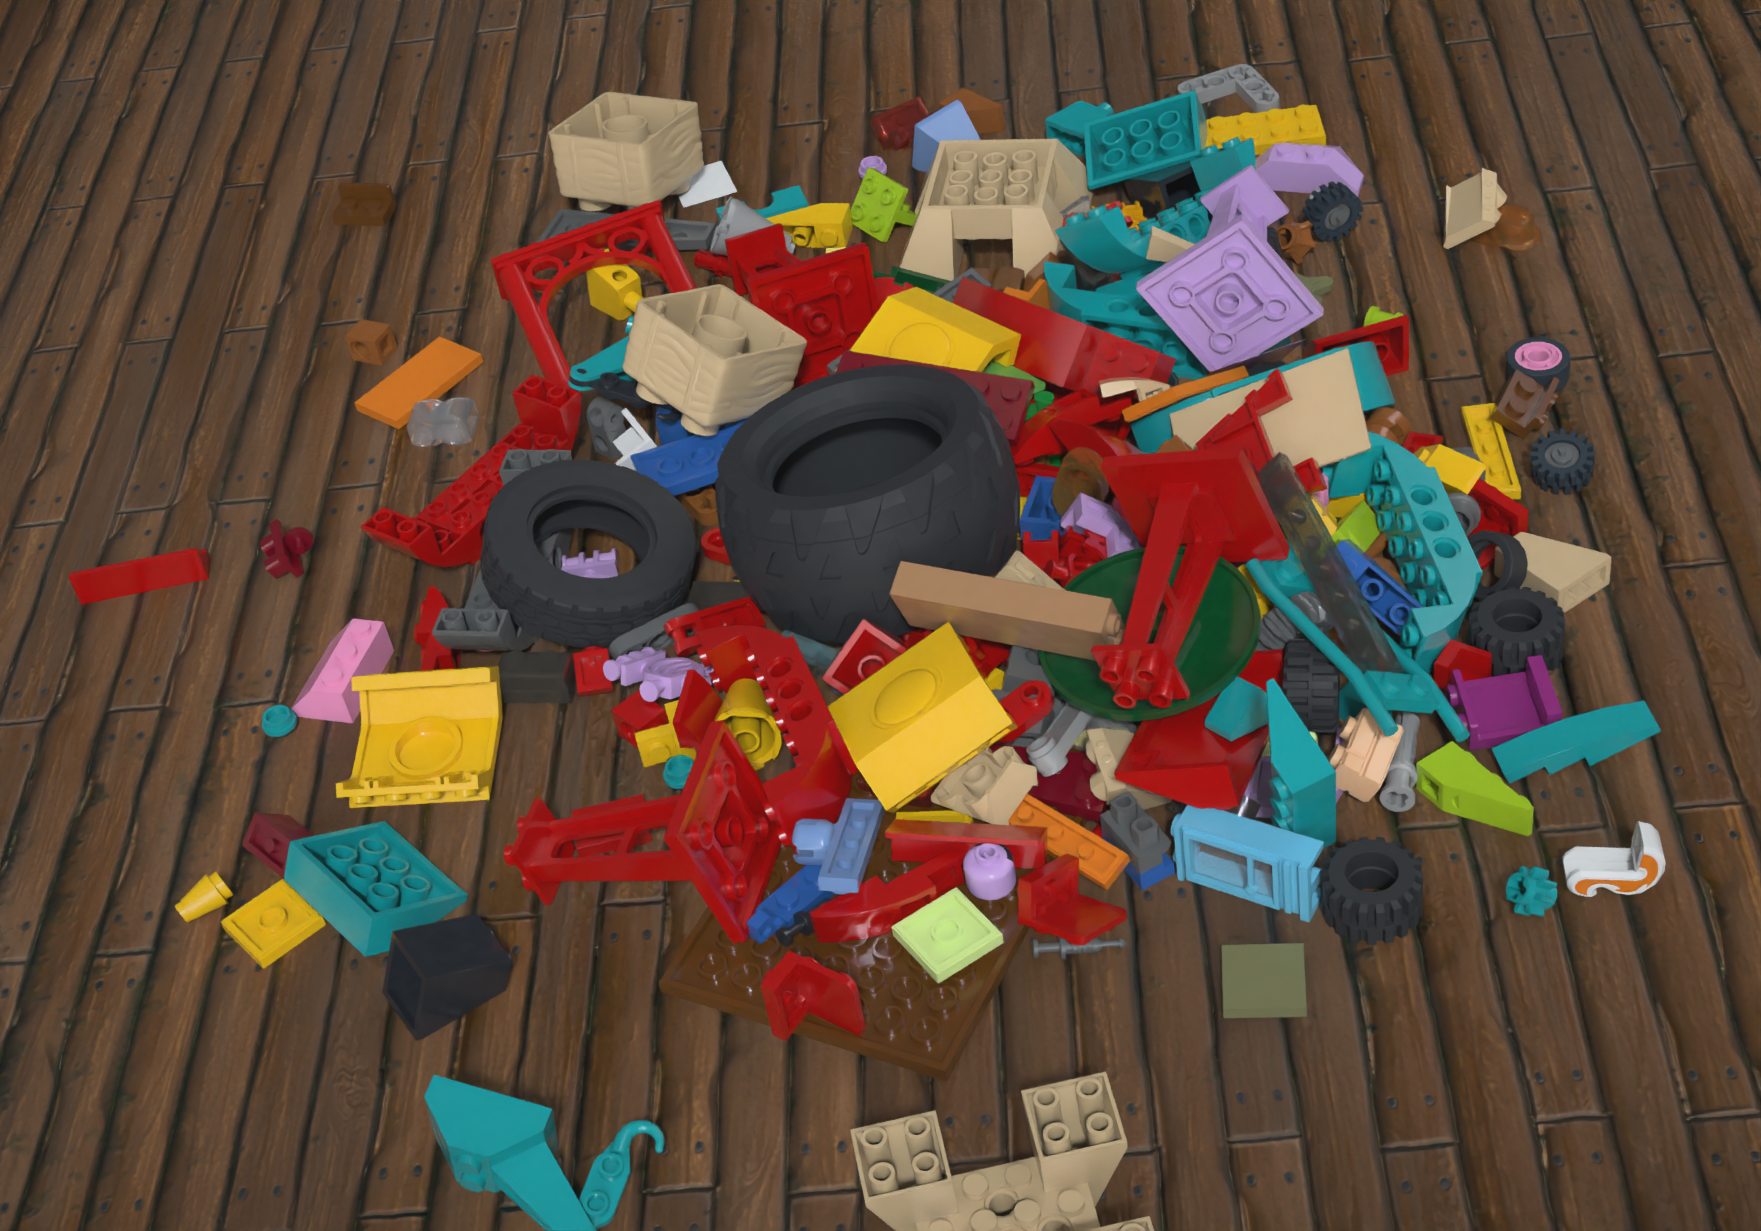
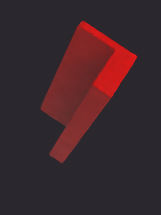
(140, 575)
(925, 839)

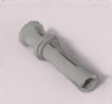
(1401, 775)

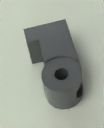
(605, 426)

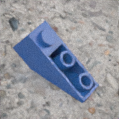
(1381, 591)

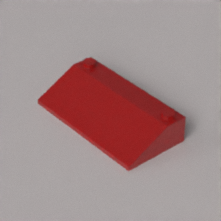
(1192, 763)

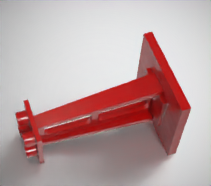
(819, 298)
(1173, 501)
(713, 834)

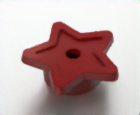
(1095, 546)

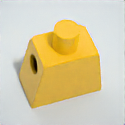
(614, 289)

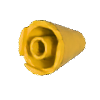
(751, 722)

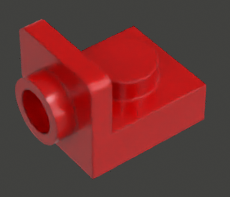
(589, 671)

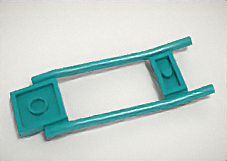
(1377, 689)

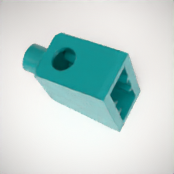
(1069, 124)

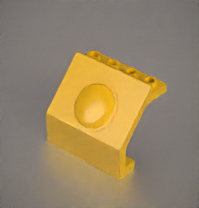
(936, 332)
(919, 718)
(425, 737)

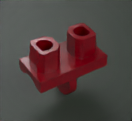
(285, 549)

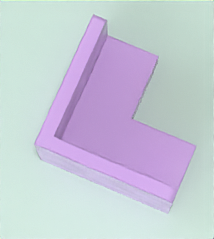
(1103, 520)

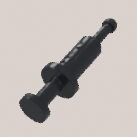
(801, 924)

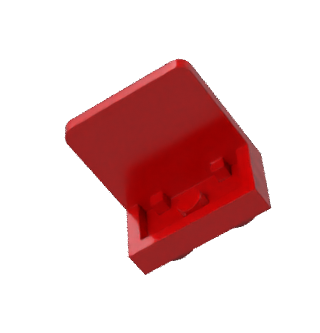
(1499, 515)
(1052, 904)
(803, 987)

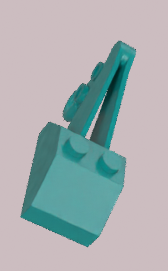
(511, 1148)

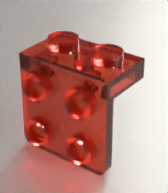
(897, 124)

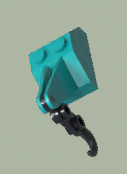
(607, 377)

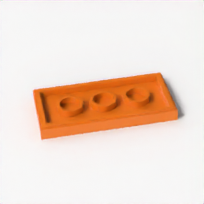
(420, 378)
(1182, 392)

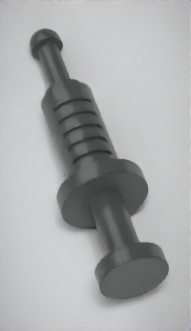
(1064, 947)

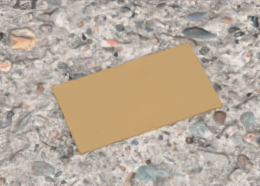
(1318, 423)

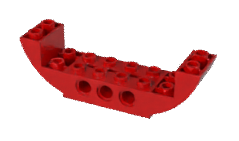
(454, 522)
(822, 761)

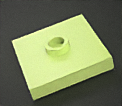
(947, 935)

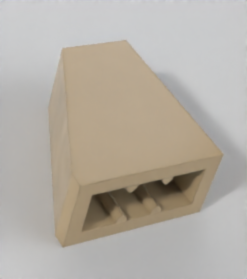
(1560, 569)

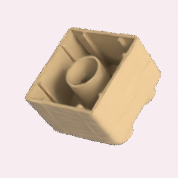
(627, 150)
(710, 356)

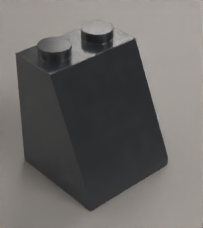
(1162, 188)
(443, 972)

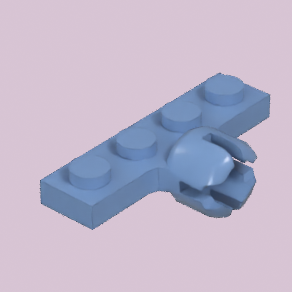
(840, 847)

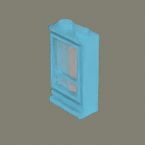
(1248, 859)

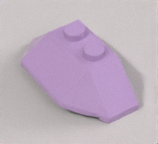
(1306, 167)

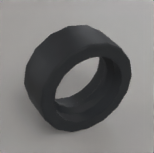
(1514, 556)

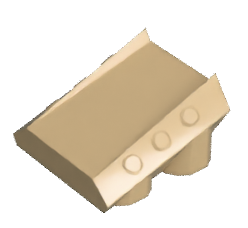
(1472, 207)
(1106, 750)
(988, 786)

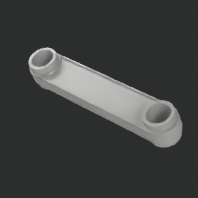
(1050, 750)

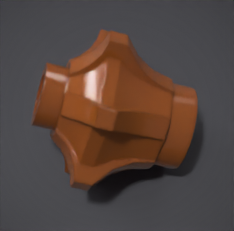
(1295, 239)

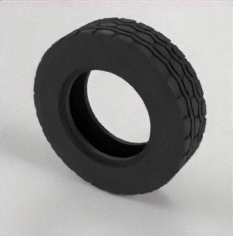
(596, 497)

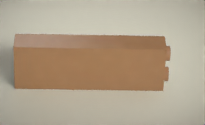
(1006, 610)

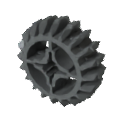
(1278, 629)

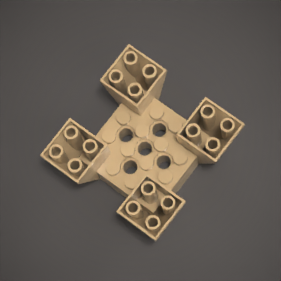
(993, 193)
(1075, 1152)

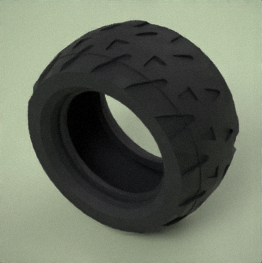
(852, 480)

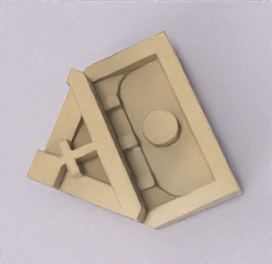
(1143, 387)

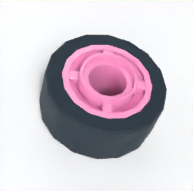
(1540, 360)

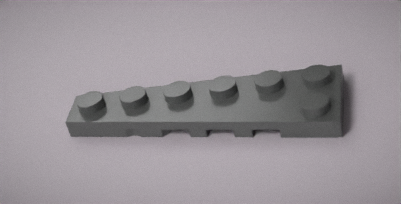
(685, 233)

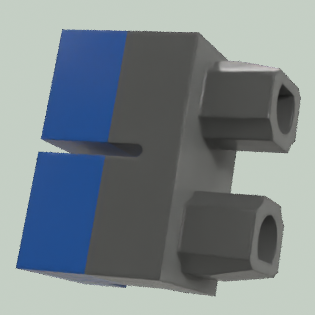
(1140, 837)

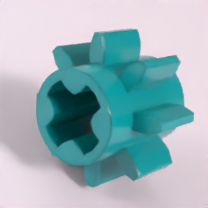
(1531, 891)

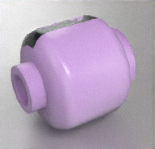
(989, 871)

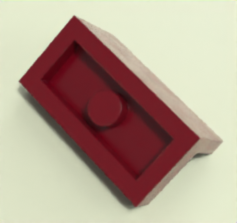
(270, 838)

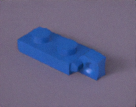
(795, 895)

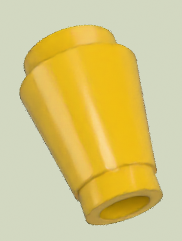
(204, 897)

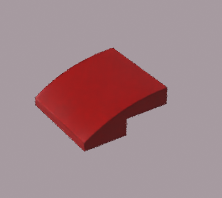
(695, 710)

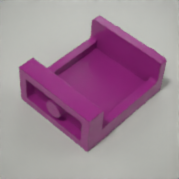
(1504, 705)

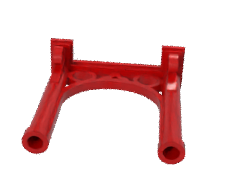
(585, 249)

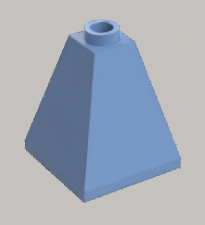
(946, 124)

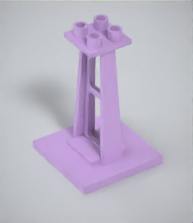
(1232, 288)

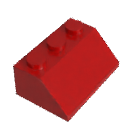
(1389, 337)

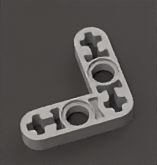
(1235, 79)

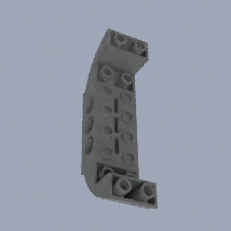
(481, 622)

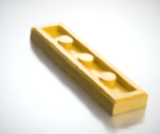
(1491, 447)

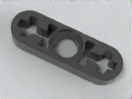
(650, 634)

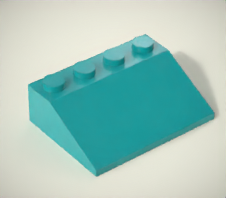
(1144, 139)
(1300, 774)
(369, 884)

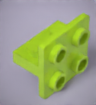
(880, 205)

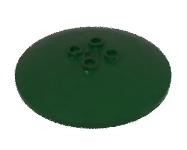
(1210, 657)

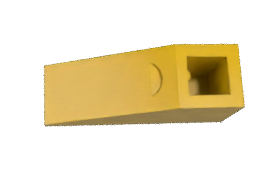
(818, 225)

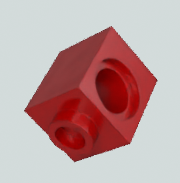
(637, 715)

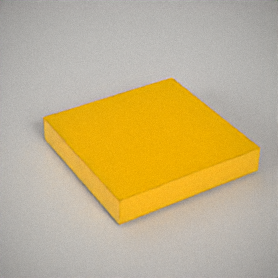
(273, 923)

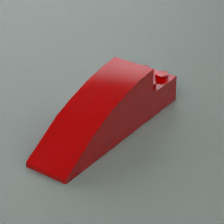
(1062, 347)

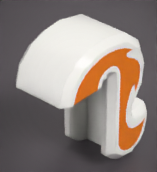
(1616, 869)

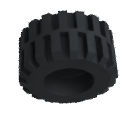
(1517, 626)
(1312, 685)
(1371, 914)

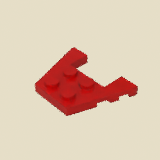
(1247, 431)

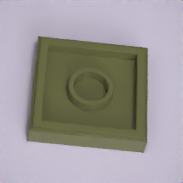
(1263, 980)

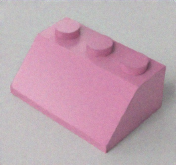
(356, 650)

